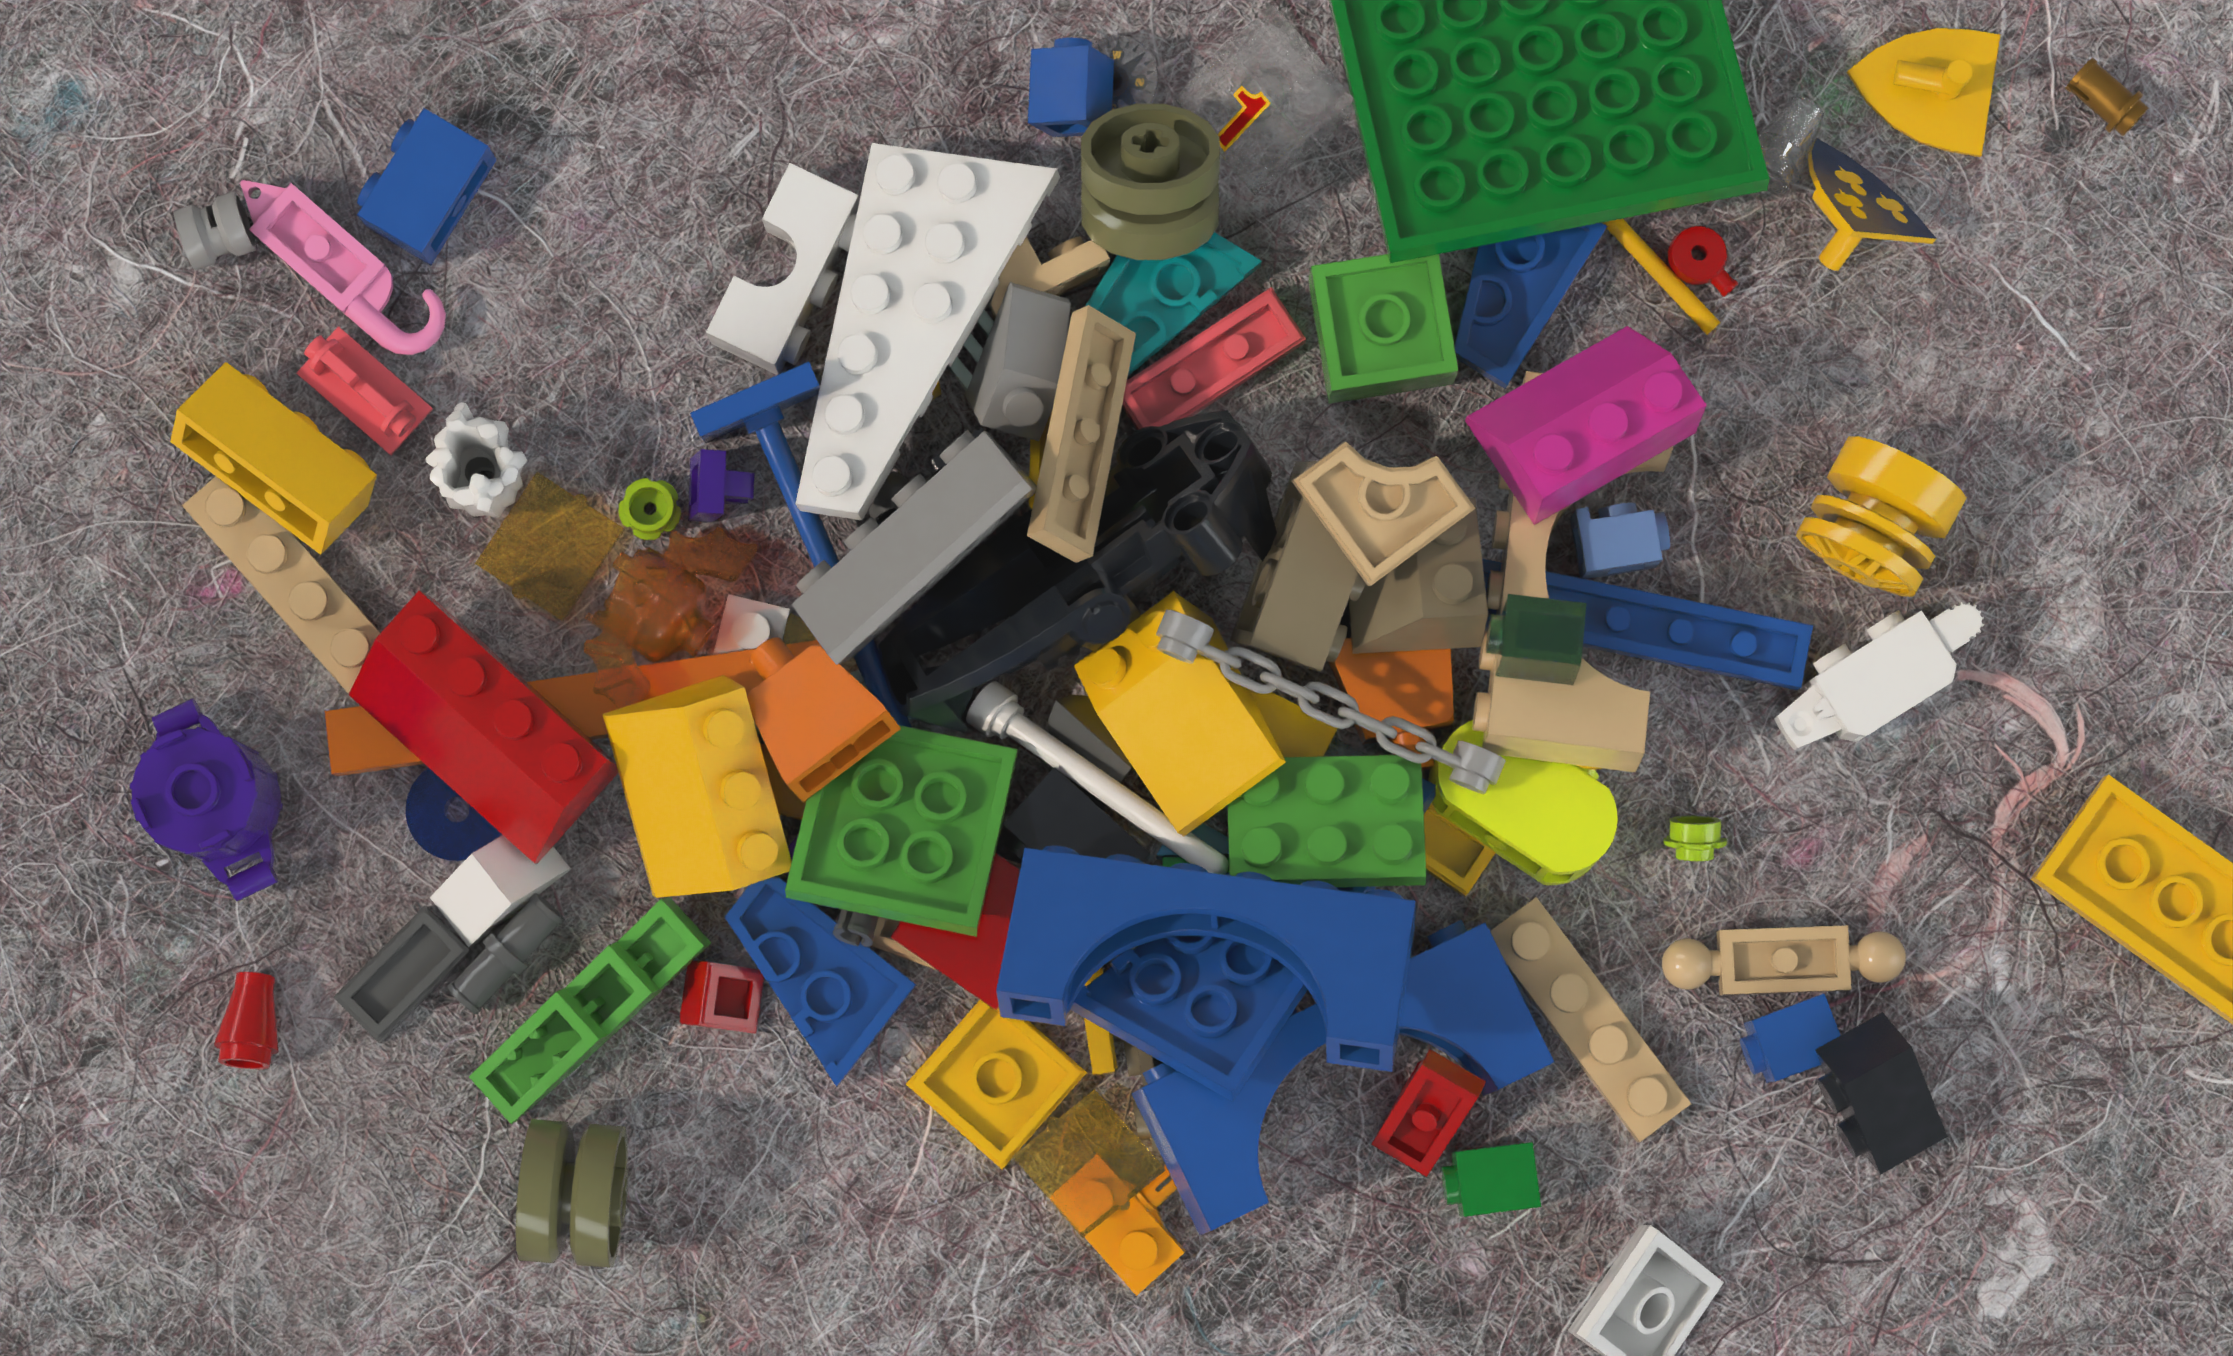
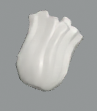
(468, 448)

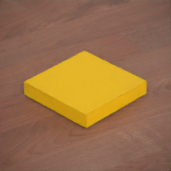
(996, 1081)

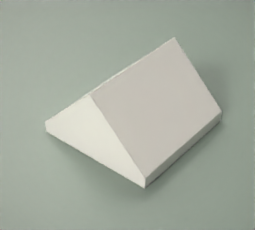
(1646, 1299)

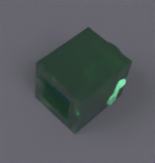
(1538, 639)

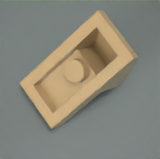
(1069, 267)

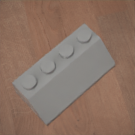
(913, 547)

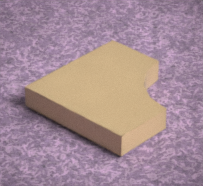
(1381, 511)

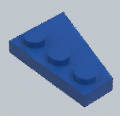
(1515, 294)

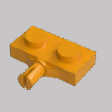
(1136, 1238)

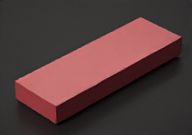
(1212, 363)

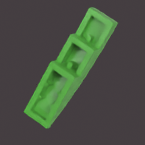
(589, 1010)

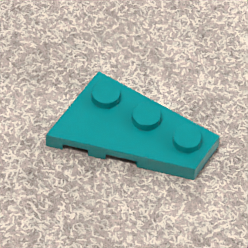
(1168, 295)

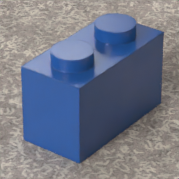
(425, 185)

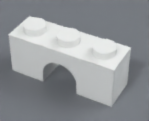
(769, 321)

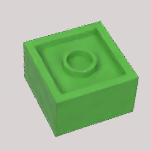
(1382, 326)

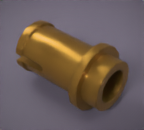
(2107, 97)

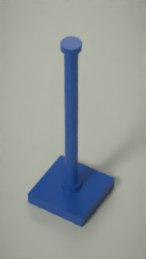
(760, 412)

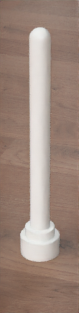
(999, 714)

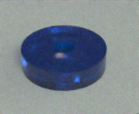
(431, 826)

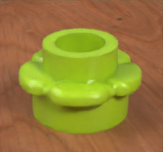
(638, 496)
(1695, 837)

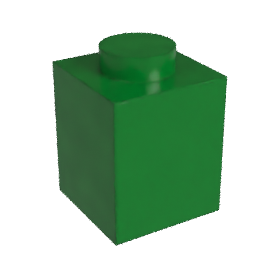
(1492, 1180)

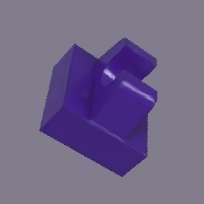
(714, 486)

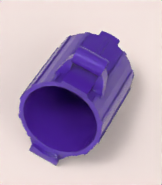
(208, 798)

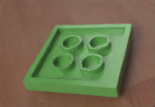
(907, 831)

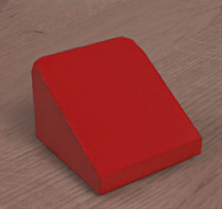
(721, 996)

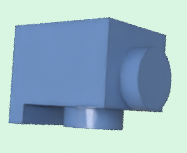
(1618, 540)

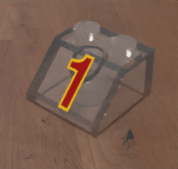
(1267, 99)

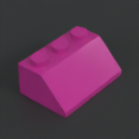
(1587, 421)

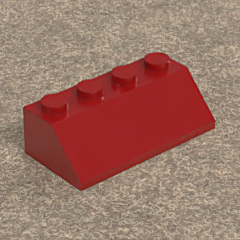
(481, 726)

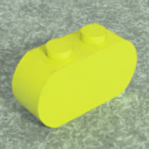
(1538, 816)

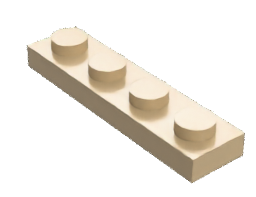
(1081, 434)
(287, 579)
(1588, 1021)

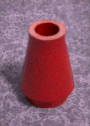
(249, 1024)

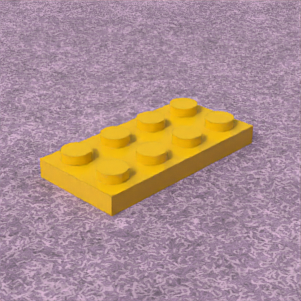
(2149, 890)

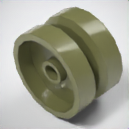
(1150, 181)
(562, 1192)

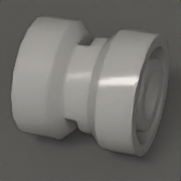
(214, 230)

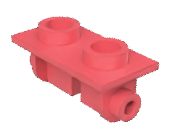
(363, 389)

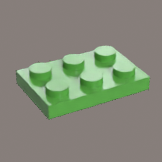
(1333, 823)

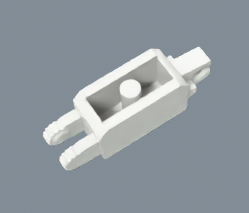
(1880, 679)

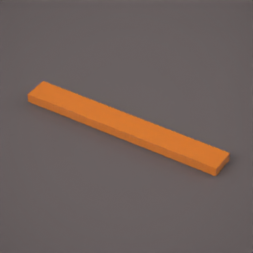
(363, 745)

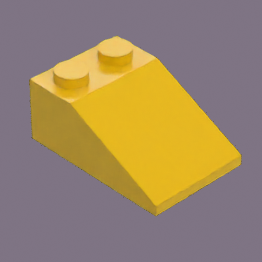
(1179, 722)

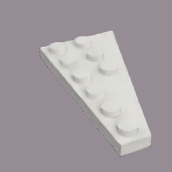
(912, 289)

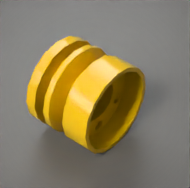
(1886, 504)

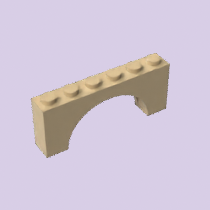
(1574, 724)

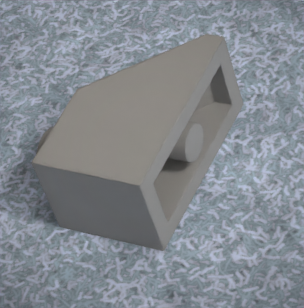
(1021, 363)

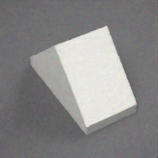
(494, 887)

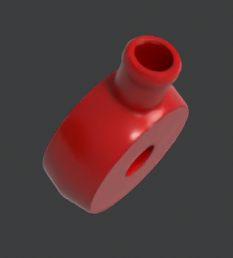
(1701, 271)

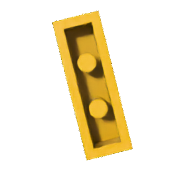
(273, 457)

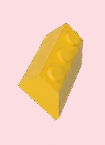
(698, 789)

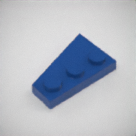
(829, 988)

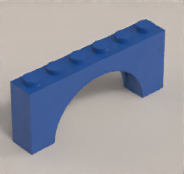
(1086, 910)
(1453, 999)

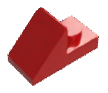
(1428, 1112)

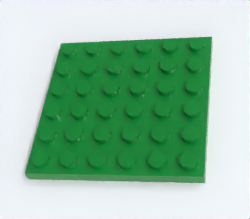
(1542, 114)

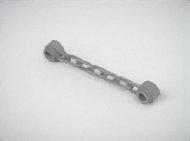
(1186, 637)

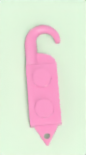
(336, 265)

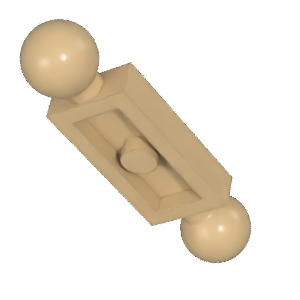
(1783, 960)

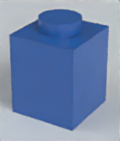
(1069, 87)
(1787, 1038)

